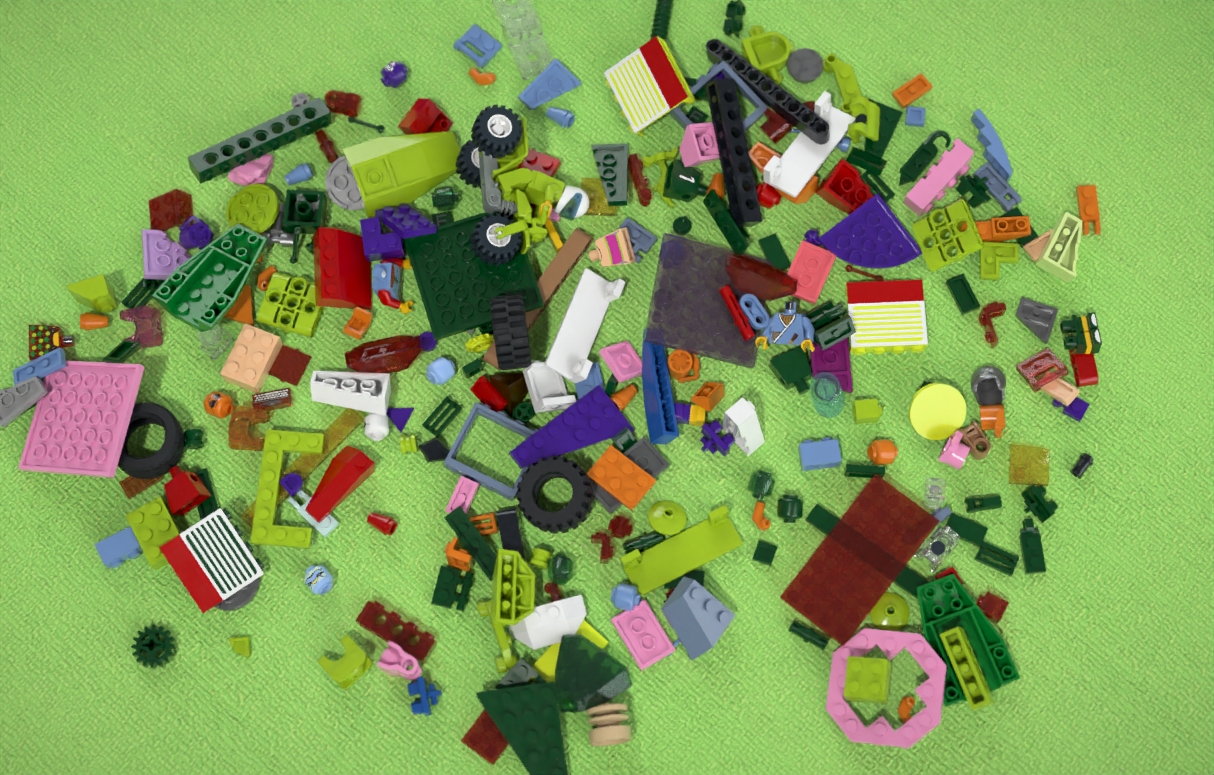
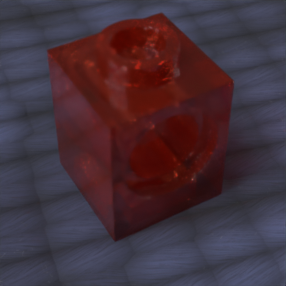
(992, 606)

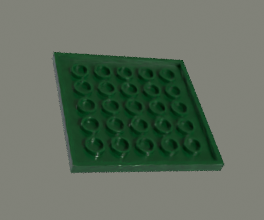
(458, 285)

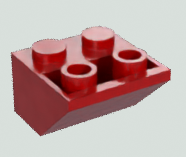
(424, 118)

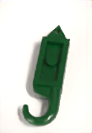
(921, 158)

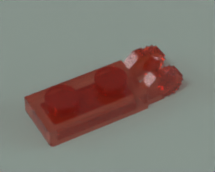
(639, 181)

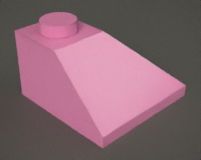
(699, 145)

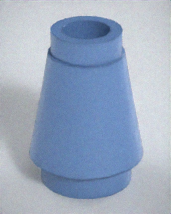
(561, 117)
(299, 174)

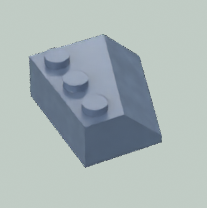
(696, 617)

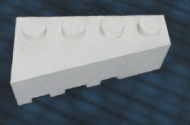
(352, 390)

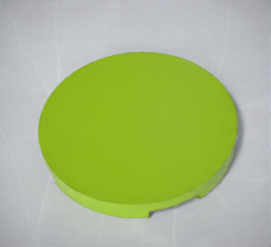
(253, 208)

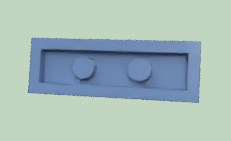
(41, 366)

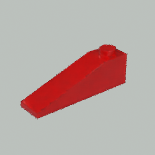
(844, 188)
(341, 478)

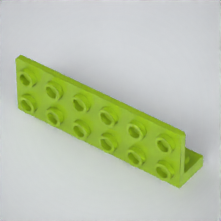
(682, 552)

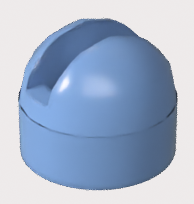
(844, 144)

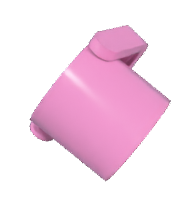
(954, 451)

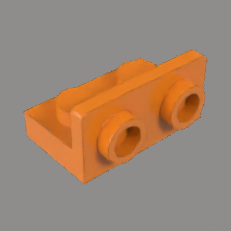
(458, 557)

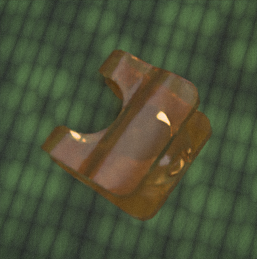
(239, 428)

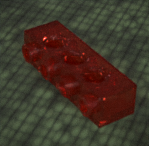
(368, 618)

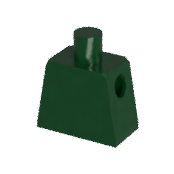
(792, 370)

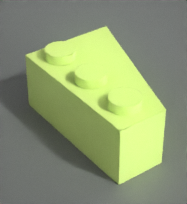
(1061, 248)

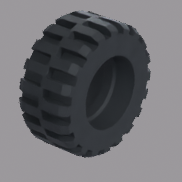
(510, 332)
(539, 475)

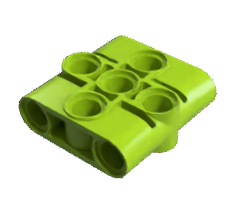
(941, 252)
(276, 312)

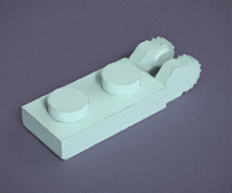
(324, 527)

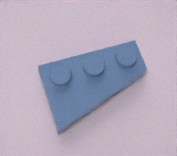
(549, 85)

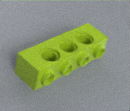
(967, 668)

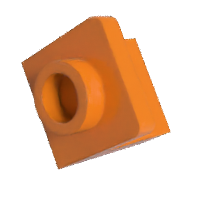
(358, 323)

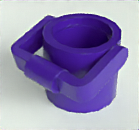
(196, 234)

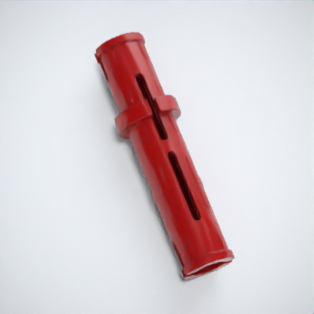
(740, 319)

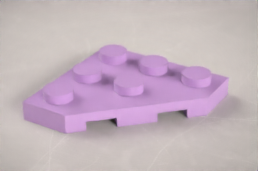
(160, 255)

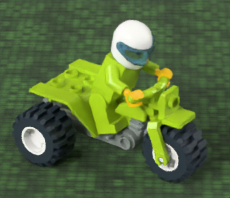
(492, 164)

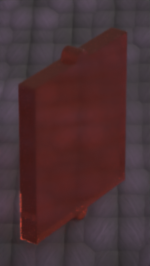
(289, 365)

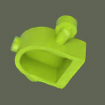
(767, 52)

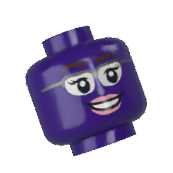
(394, 74)

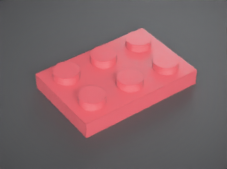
(810, 270)

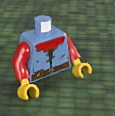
(388, 282)

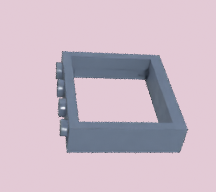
(760, 107)
(501, 419)

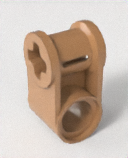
(974, 437)

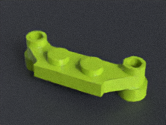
(844, 78)
(504, 641)

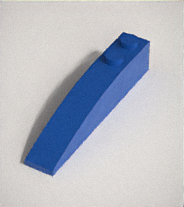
(658, 395)

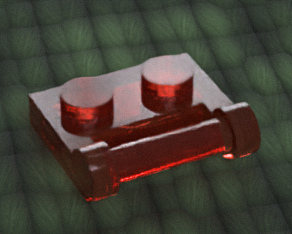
(1039, 365)

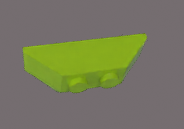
(512, 588)

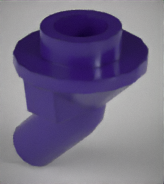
(811, 237)

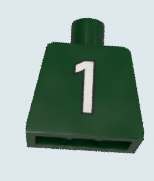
(682, 182)

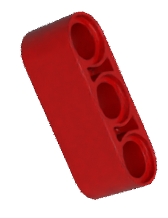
(1084, 368)

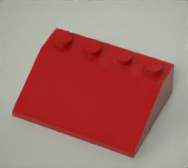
(341, 270)

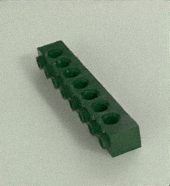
(259, 140)

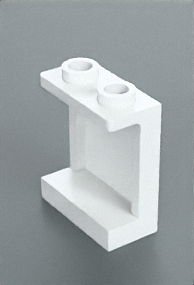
(546, 388)

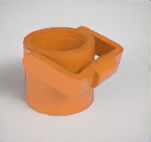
(680, 366)
(992, 419)

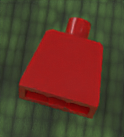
(184, 491)

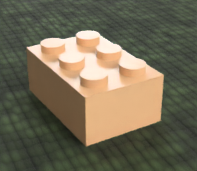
(251, 358)

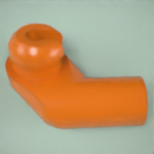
(482, 79)
(905, 707)

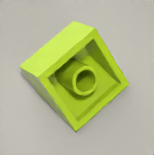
(94, 293)

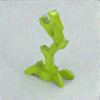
(660, 159)

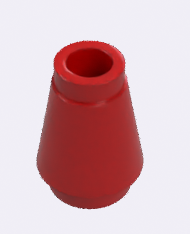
(382, 523)

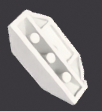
(550, 622)

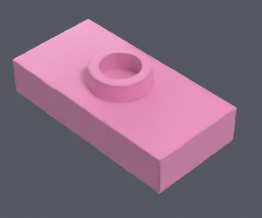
(463, 495)

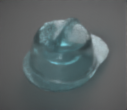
(827, 394)

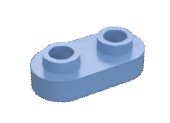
(755, 311)

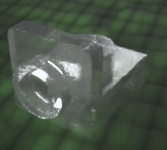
(934, 493)

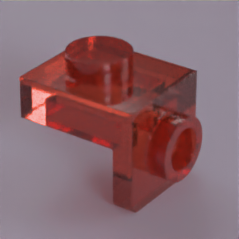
(606, 550)

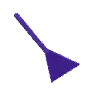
(399, 416)

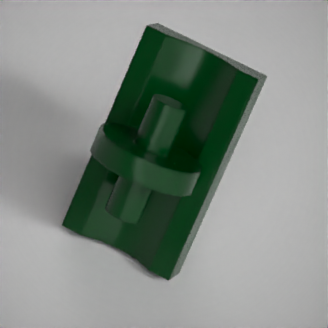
(976, 187)
(1037, 504)

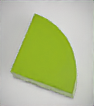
(241, 645)

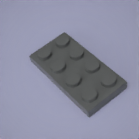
(644, 456)

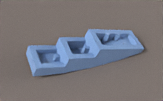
(994, 151)

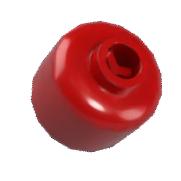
(767, 195)

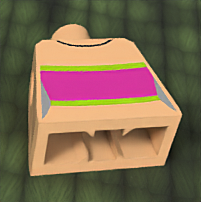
(613, 249)

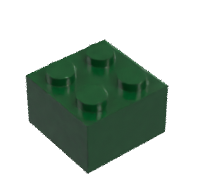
(304, 210)

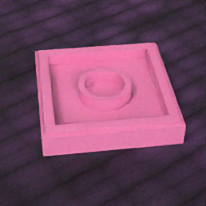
(622, 361)

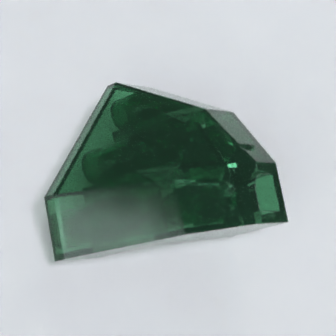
(587, 675)

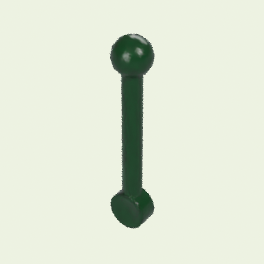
(380, 128)
(297, 230)

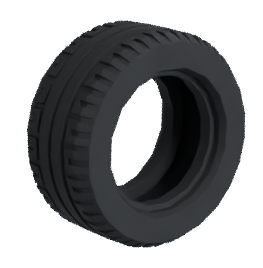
(166, 456)

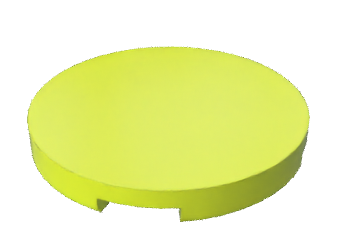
(937, 411)

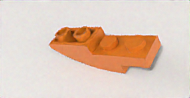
(1002, 228)

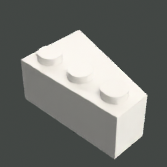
(743, 426)

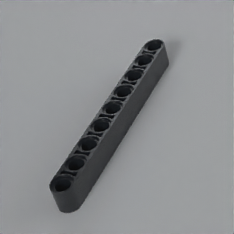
(760, 83)

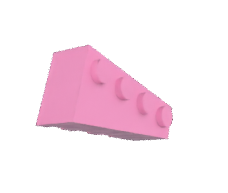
(939, 178)

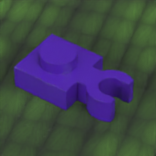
(1075, 409)

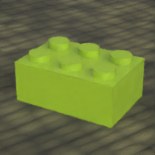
(152, 527)

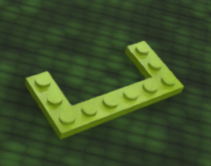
(263, 529)

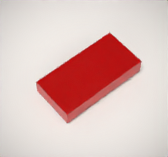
(488, 394)

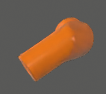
(264, 278)
(758, 517)

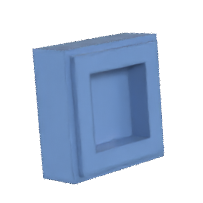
(915, 116)

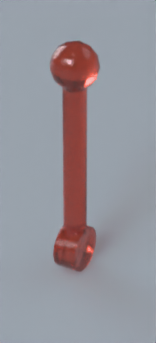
(848, 268)

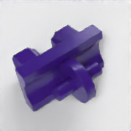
(710, 432)

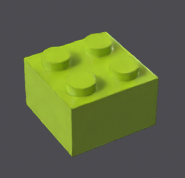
(867, 680)

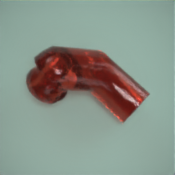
(554, 591)

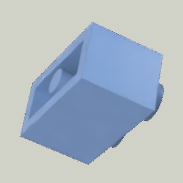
(819, 454)
(119, 548)

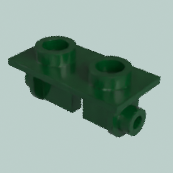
(735, 11)

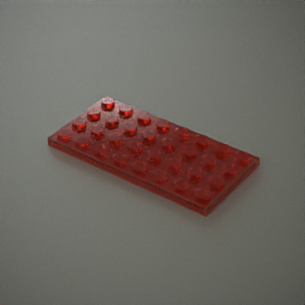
(859, 560)

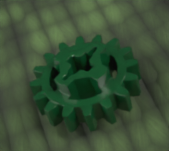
(153, 637)

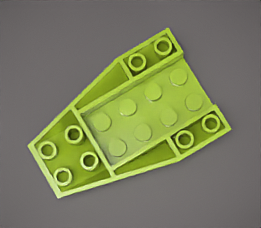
(401, 167)

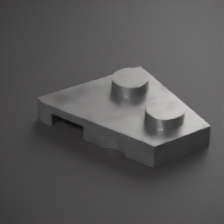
(1037, 317)

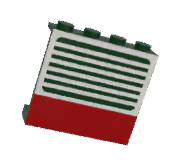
(212, 559)

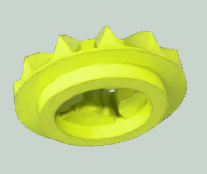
(479, 343)

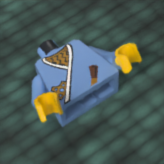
(788, 328)

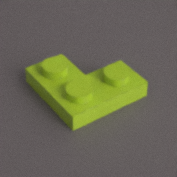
(993, 255)

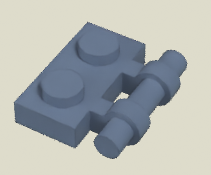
(639, 238)

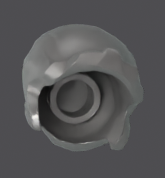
(988, 385)

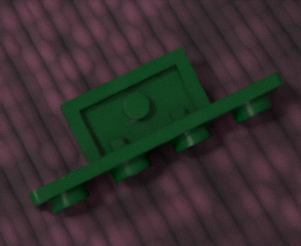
(734, 235)

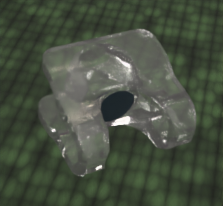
(938, 546)

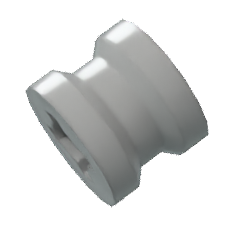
(299, 99)

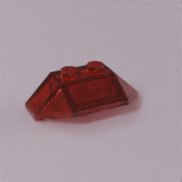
(759, 278)
(384, 355)

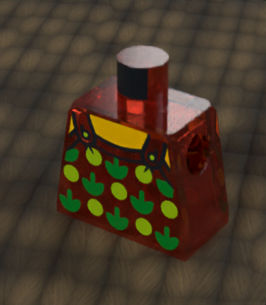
(46, 339)

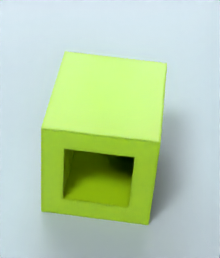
(866, 411)

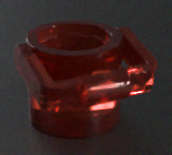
(775, 127)

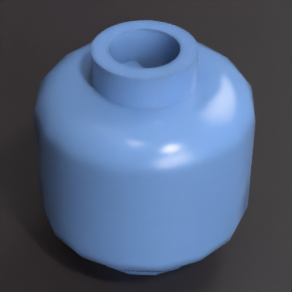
(625, 597)

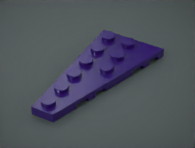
(579, 426)

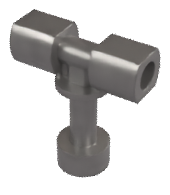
(278, 235)

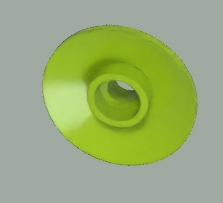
(667, 524)
(887, 621)

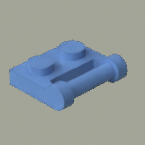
(481, 42)

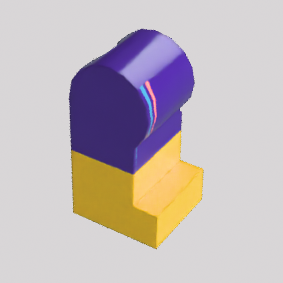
(689, 414)

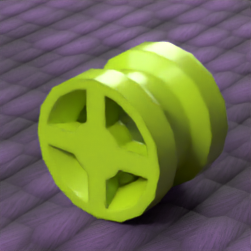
(408, 444)
(540, 558)

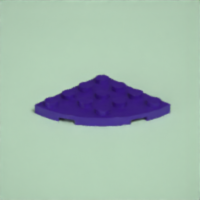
(871, 238)

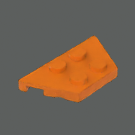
(243, 308)

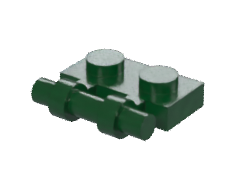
(446, 586)

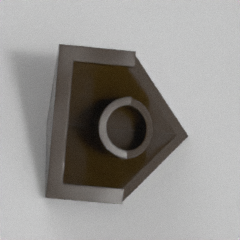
(511, 387)

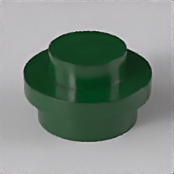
(681, 226)

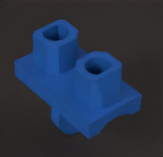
(423, 706)

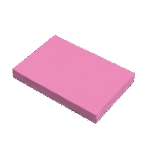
(643, 635)

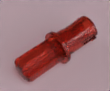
(326, 146)

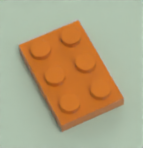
(621, 478)

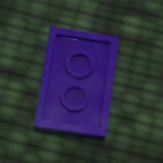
(405, 221)

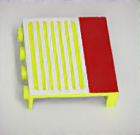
(648, 84)
(887, 316)

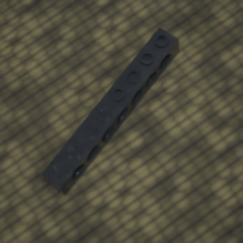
(733, 152)

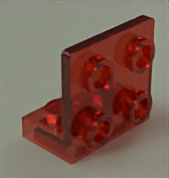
(170, 210)

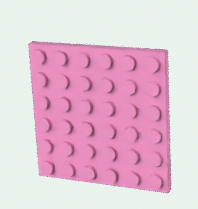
(82, 419)

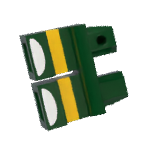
(1084, 334)

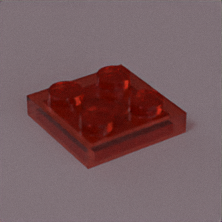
(485, 739)

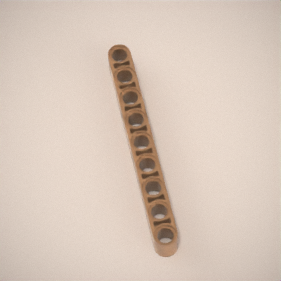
(552, 279)

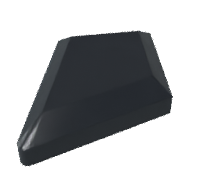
(434, 450)

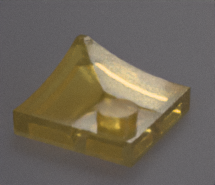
(598, 202)
(1028, 465)

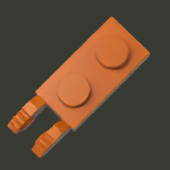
(1088, 208)

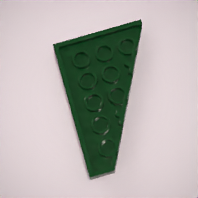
(530, 725)

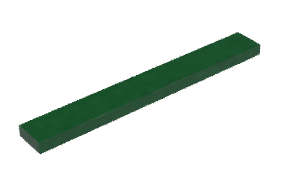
(825, 522)

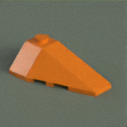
(761, 155)

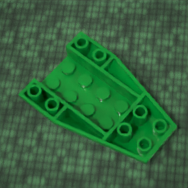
(212, 279)
(948, 605)

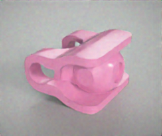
(252, 171)
(396, 661)

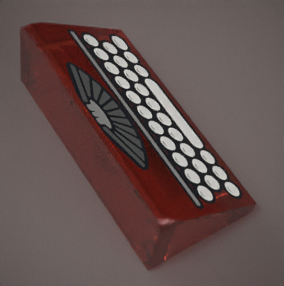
(273, 400)

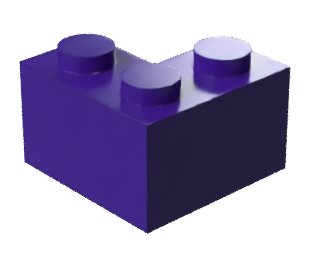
(379, 245)

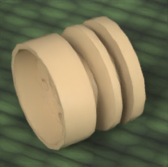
(608, 723)

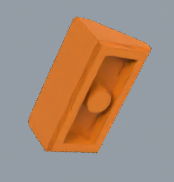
(709, 395)

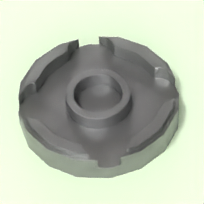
(805, 65)

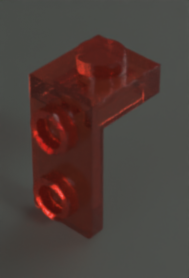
(991, 311)

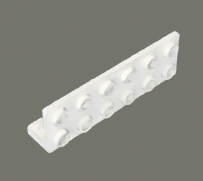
(805, 156)
(581, 325)

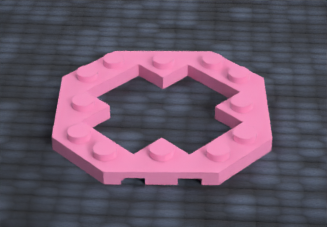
(930, 691)

